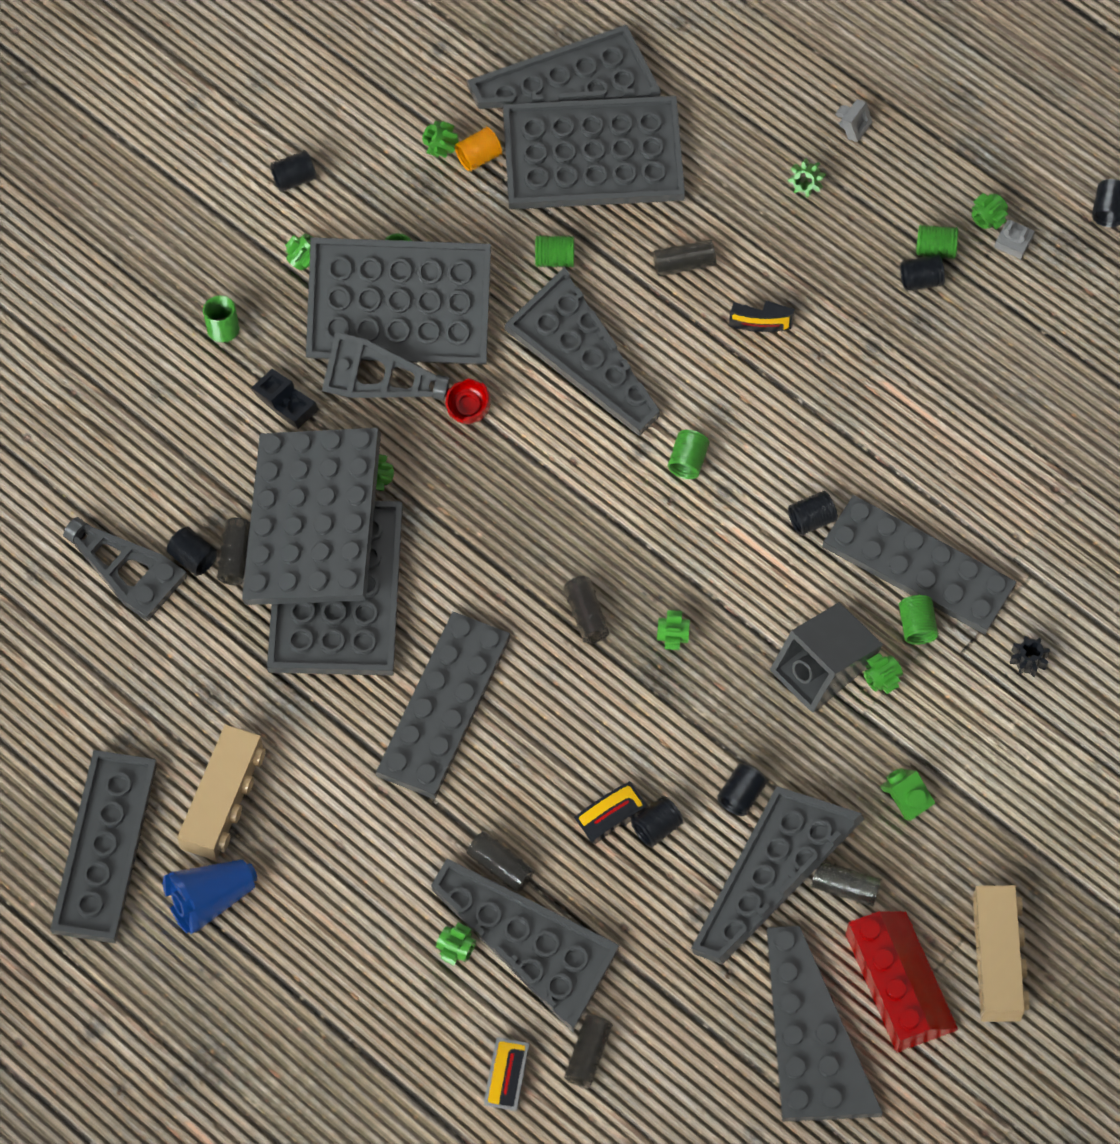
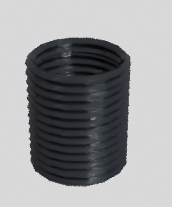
(293, 171)
(1107, 203)
(922, 273)
(812, 513)
(191, 551)
(741, 789)
(657, 821)

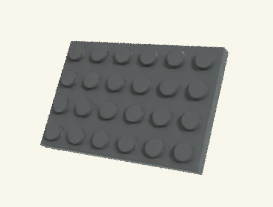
(593, 152)
(402, 295)
(312, 517)
(346, 634)

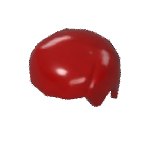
(468, 401)

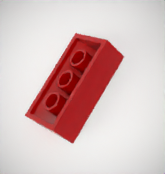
(900, 978)

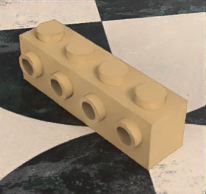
(221, 792)
(998, 953)

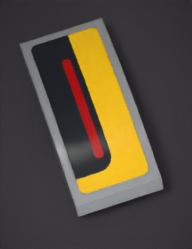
(506, 1074)

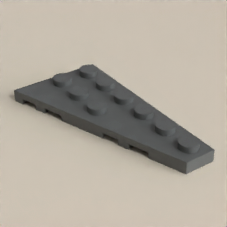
(585, 70)
(576, 344)
(778, 857)
(542, 948)
(814, 1054)

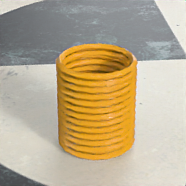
(478, 149)

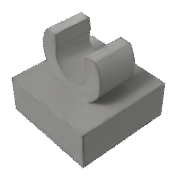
(854, 119)
(1014, 239)

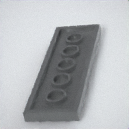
(919, 564)
(443, 705)
(104, 847)

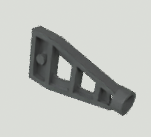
(345, 364)
(151, 589)

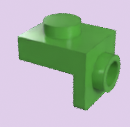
(908, 792)

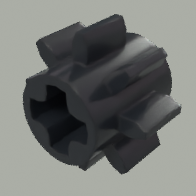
(1027, 648)

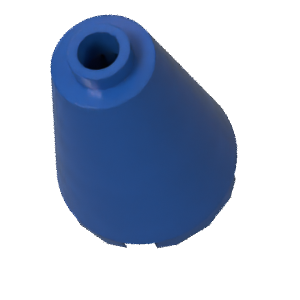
(207, 891)

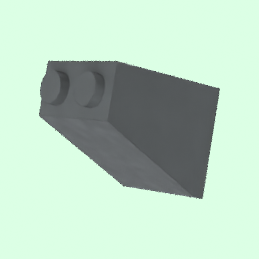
(824, 656)

